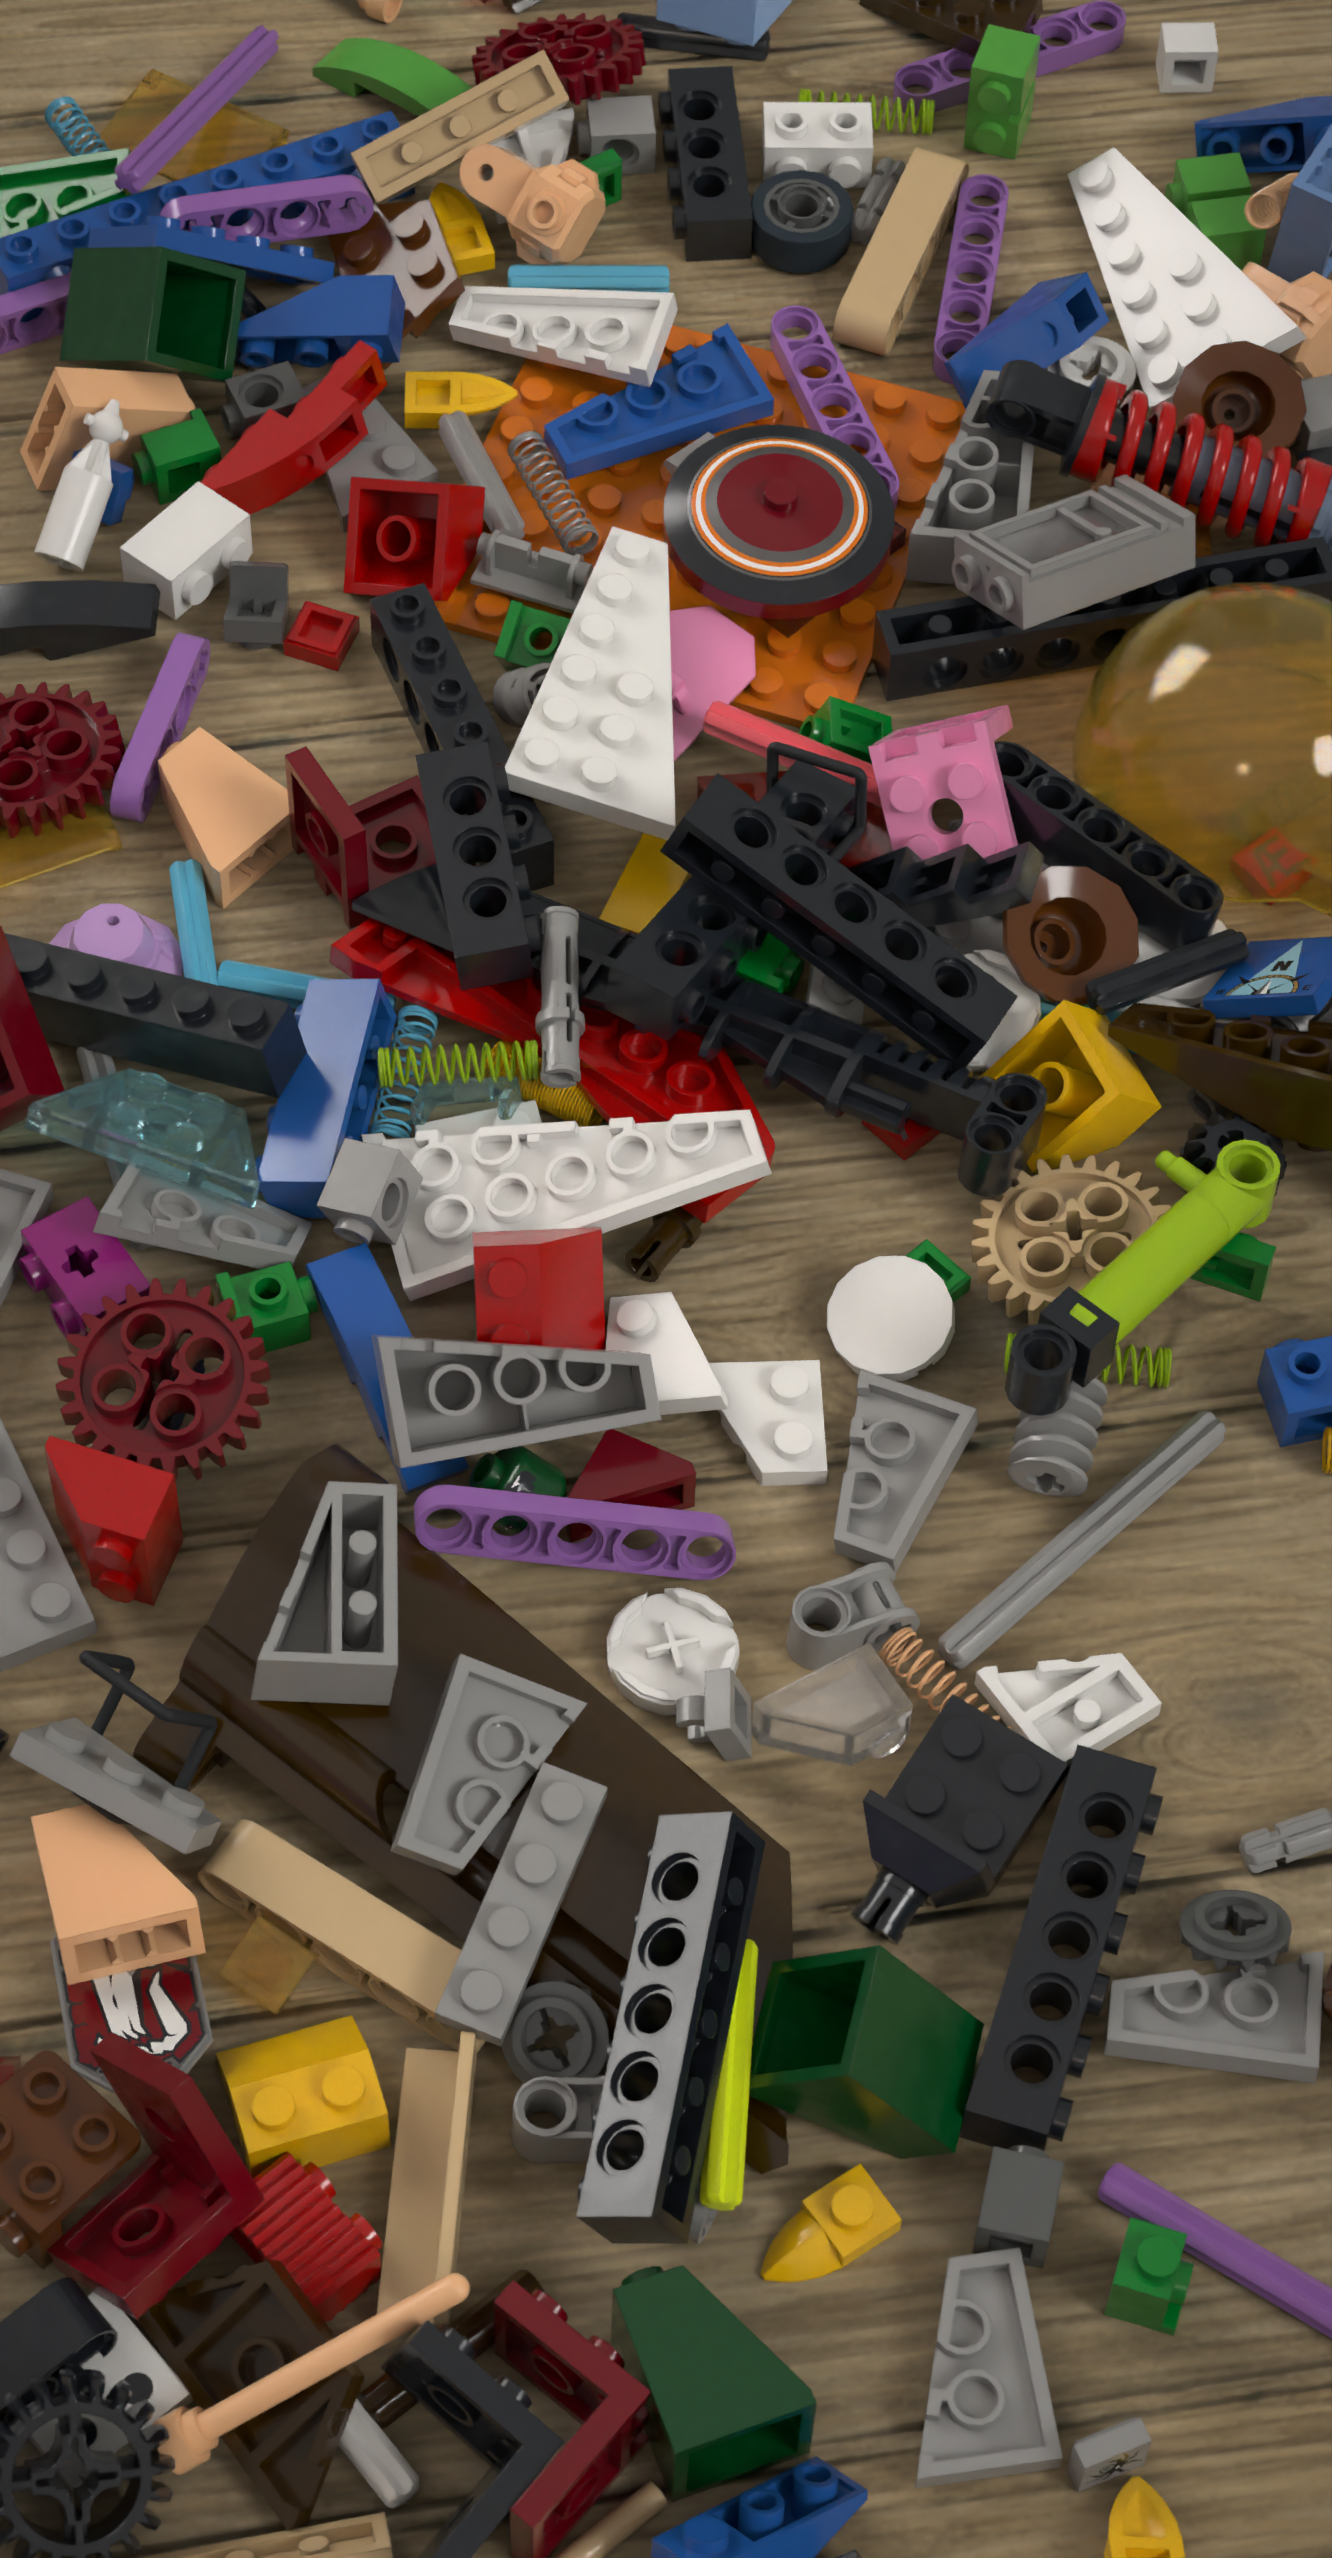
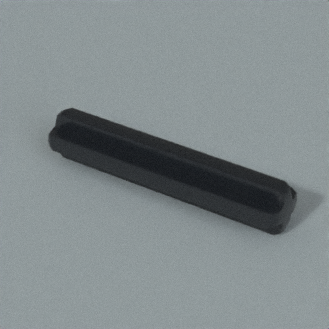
(667, 36)
(1166, 971)

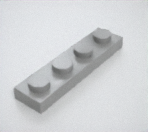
(521, 1904)

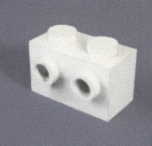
(819, 139)
(188, 548)

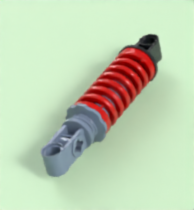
(1198, 468)

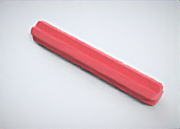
(757, 734)

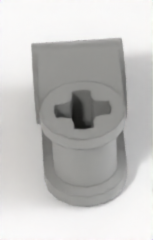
(854, 1608)
(574, 2105)

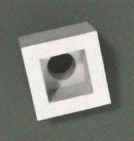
(1186, 57)

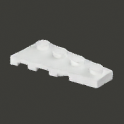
(582, 330)

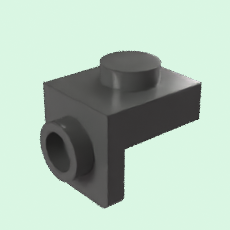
(257, 604)

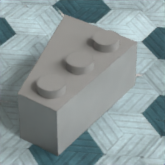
(341, 1607)

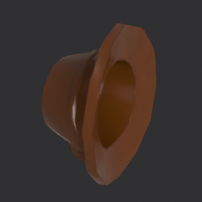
(1250, 385)
(1070, 933)

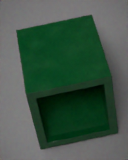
(152, 312)
(865, 2051)
(716, 2389)

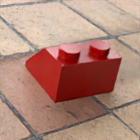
(410, 535)
(540, 1287)
(117, 1519)

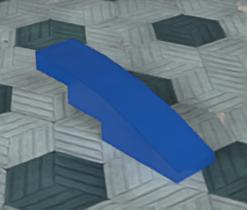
(358, 1306)

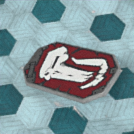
(149, 2006)

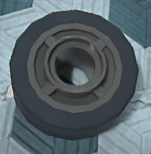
(801, 221)

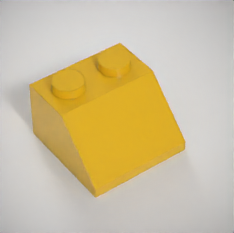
(1089, 1080)
(306, 2096)

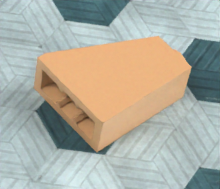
(58, 429)
(225, 812)
(111, 1897)

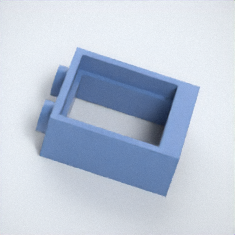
(1306, 224)

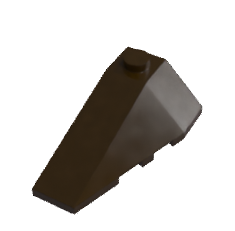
(1255, 1070)

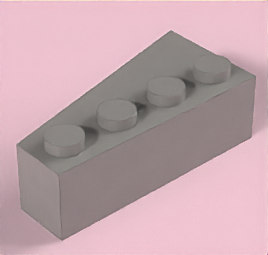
(980, 484)
(489, 1396)

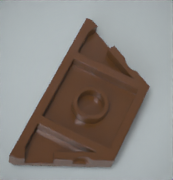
(412, 246)

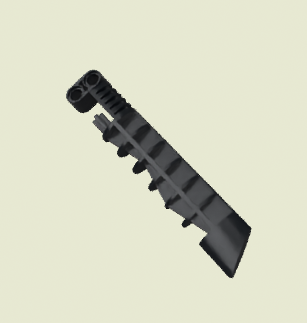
(795, 1042)

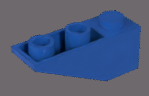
(1268, 136)
(326, 324)
(1037, 328)
(776, 2519)

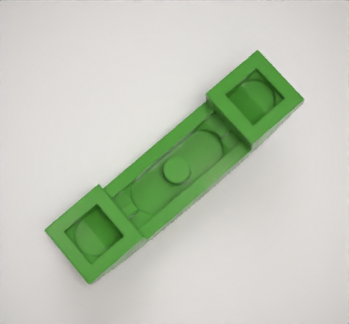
(389, 72)

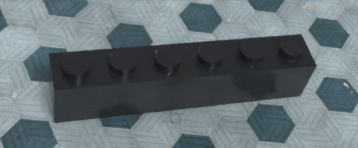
(160, 1018)

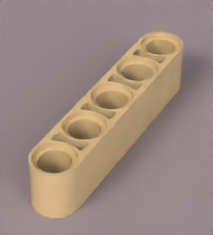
(900, 252)
(348, 1927)

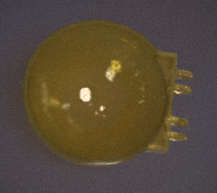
(1221, 738)

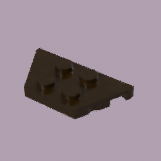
(959, 21)
(237, 2331)

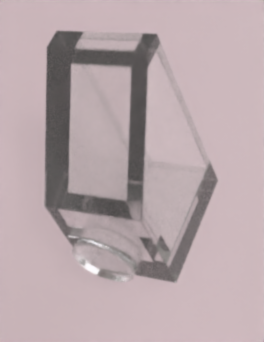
(837, 1711)

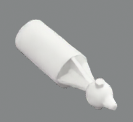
(82, 494)

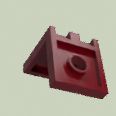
(347, 839)
(181, 2194)
(591, 2387)

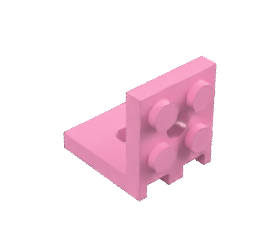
(949, 761)

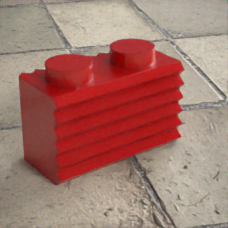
(317, 2243)

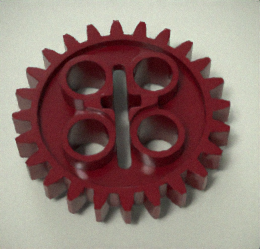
(583, 52)
(54, 756)
(216, 1400)

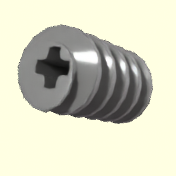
(1055, 1448)

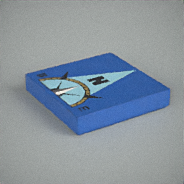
(1275, 980)

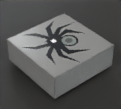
(1108, 2453)

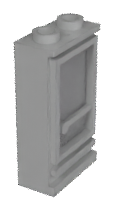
(1075, 552)

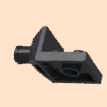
(953, 1817)

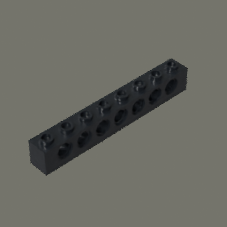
(969, 645)

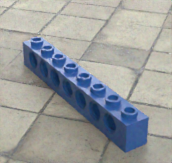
(49, 247)

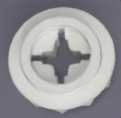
(1110, 357)

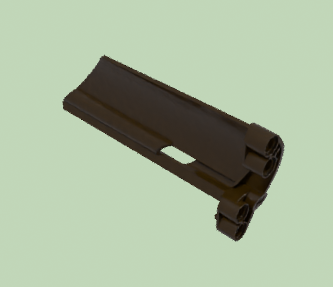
(341, 1757)

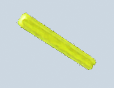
(726, 2144)

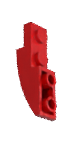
(290, 452)

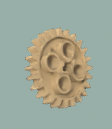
(1066, 1227)

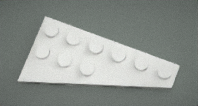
(1168, 278)
(605, 707)
(559, 1180)

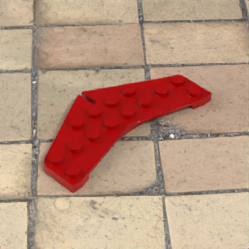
(619, 1067)

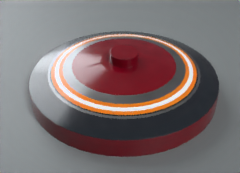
(778, 522)

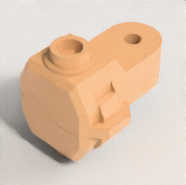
(546, 207)
(1310, 308)

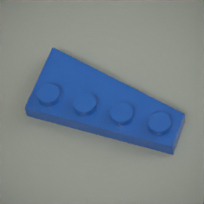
(251, 253)
(690, 396)

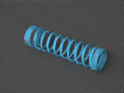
(58, 128)
(416, 1034)

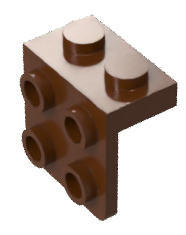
(53, 2151)

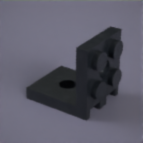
(484, 2414)

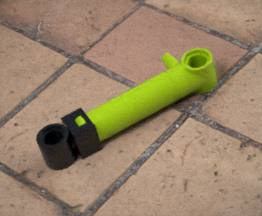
(1082, 1328)

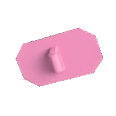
(708, 664)

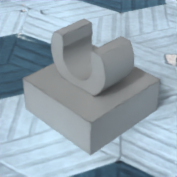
(719, 1715)

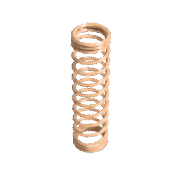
(1268, 205)
(898, 1648)

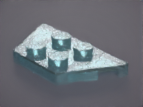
(157, 1130)

